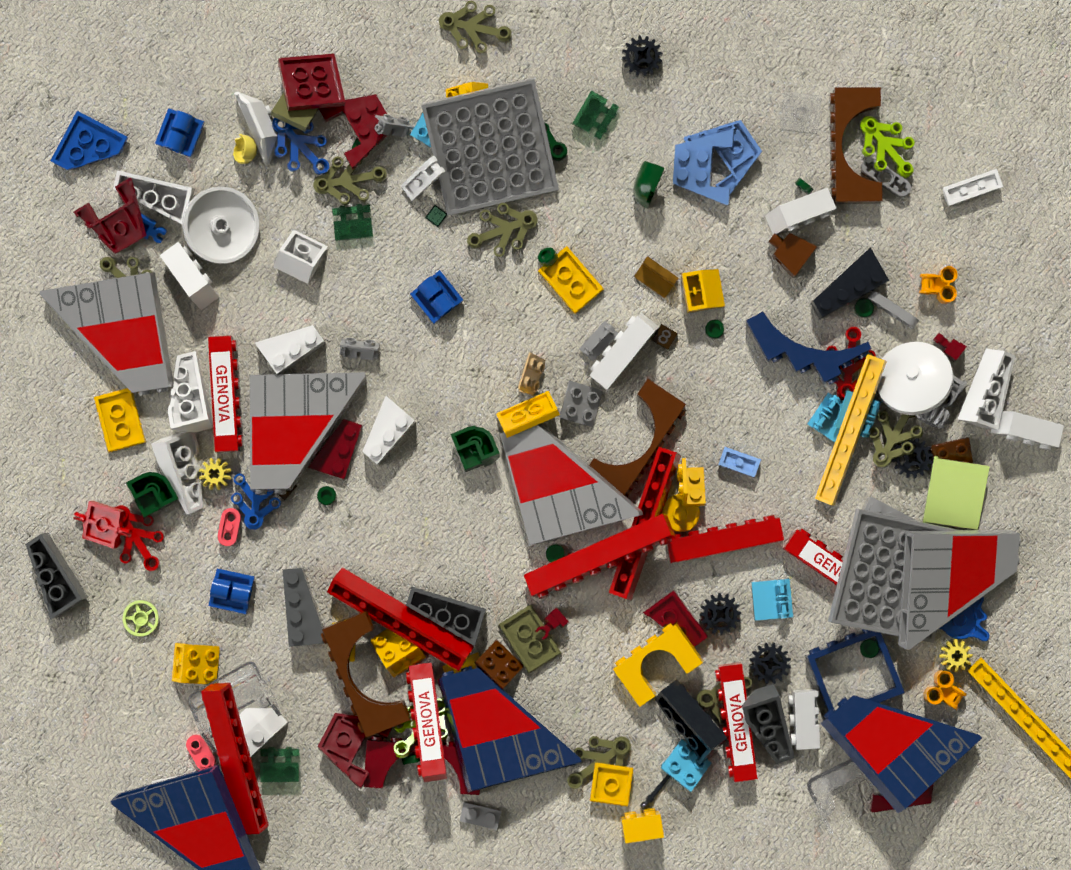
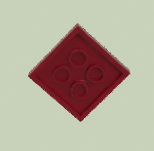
(311, 82)

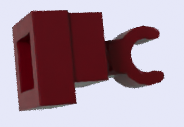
(953, 348)
(553, 620)

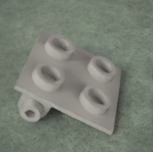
(580, 403)

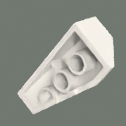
(189, 402)
(180, 466)

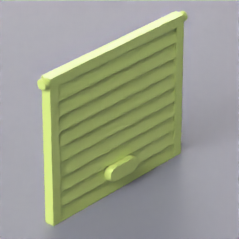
(955, 493)

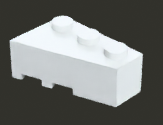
(800, 211)
(189, 275)
(387, 430)
(1029, 430)

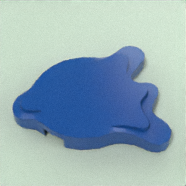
(968, 623)

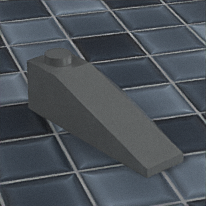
(767, 720)

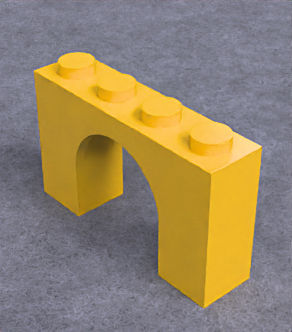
(671, 640)

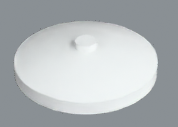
(220, 225)
(915, 378)

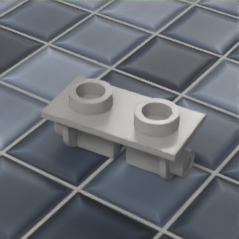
(399, 126)
(599, 341)
(368, 348)

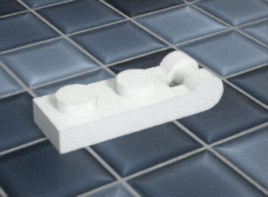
(422, 178)

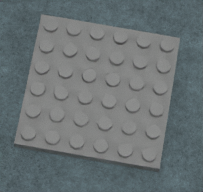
(490, 146)
(873, 573)

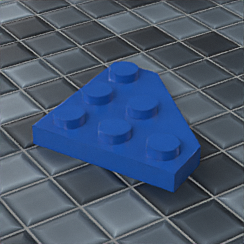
(87, 143)

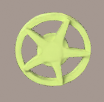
(140, 618)

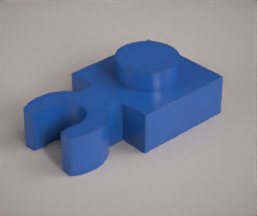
(151, 230)

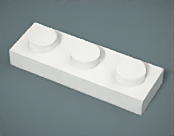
(972, 187)

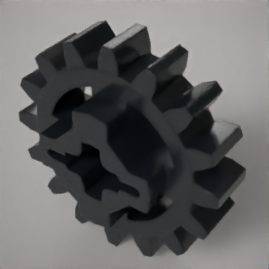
(648, 61)
(917, 450)
(713, 607)
(771, 654)

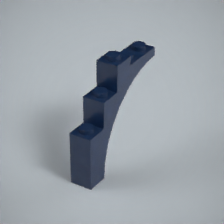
(826, 363)

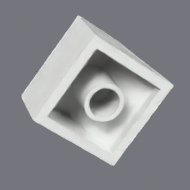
(300, 256)

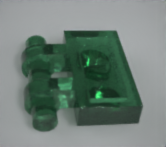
(590, 112)
(353, 228)
(280, 771)

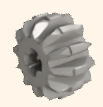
(936, 417)

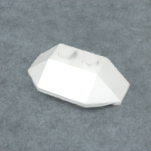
(260, 124)
(260, 726)

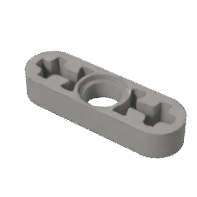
(900, 181)
(893, 309)

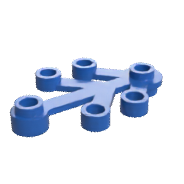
(298, 142)
(256, 500)

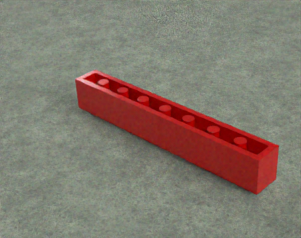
(652, 505)
(599, 556)
(400, 619)
(234, 756)

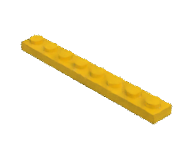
(850, 429)
(1022, 714)

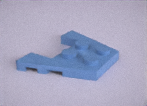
(737, 159)
(694, 165)

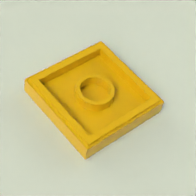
(611, 784)

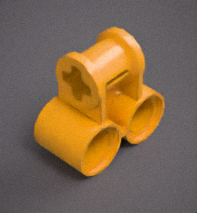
(935, 284)
(947, 692)

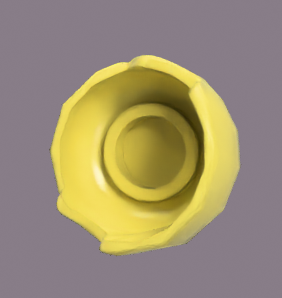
(245, 149)

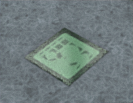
(436, 215)

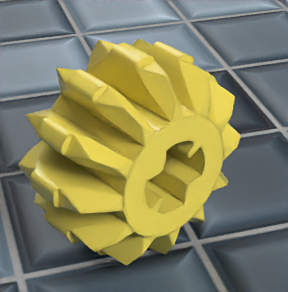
(222, 475)
(960, 660)

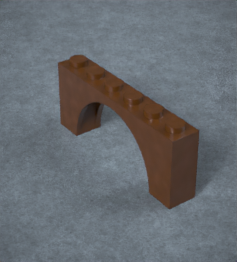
(848, 185)
(664, 410)
(372, 714)

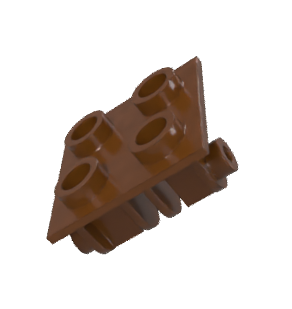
(954, 450)
(499, 664)

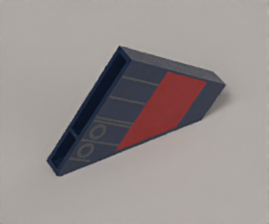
(495, 734)
(896, 748)
(193, 819)

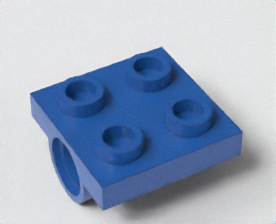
(179, 132)
(436, 296)
(231, 591)

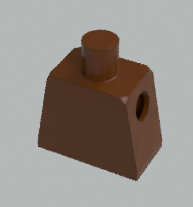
(791, 252)

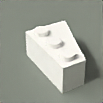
(290, 348)
(804, 719)

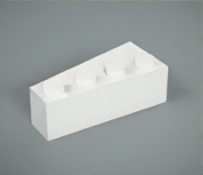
(159, 195)
(623, 351)
(988, 390)

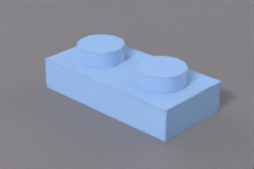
(739, 462)

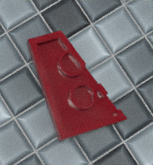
(338, 450)
(673, 610)

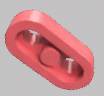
(229, 527)
(201, 752)

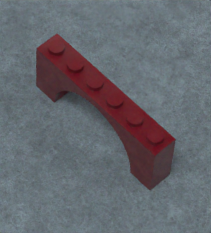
(381, 757)

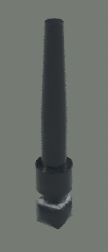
(650, 798)

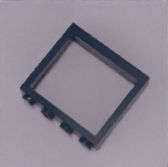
(849, 640)

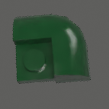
(647, 182)
(475, 447)
(151, 492)

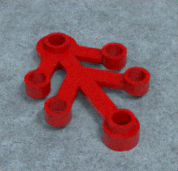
(850, 370)
(135, 537)

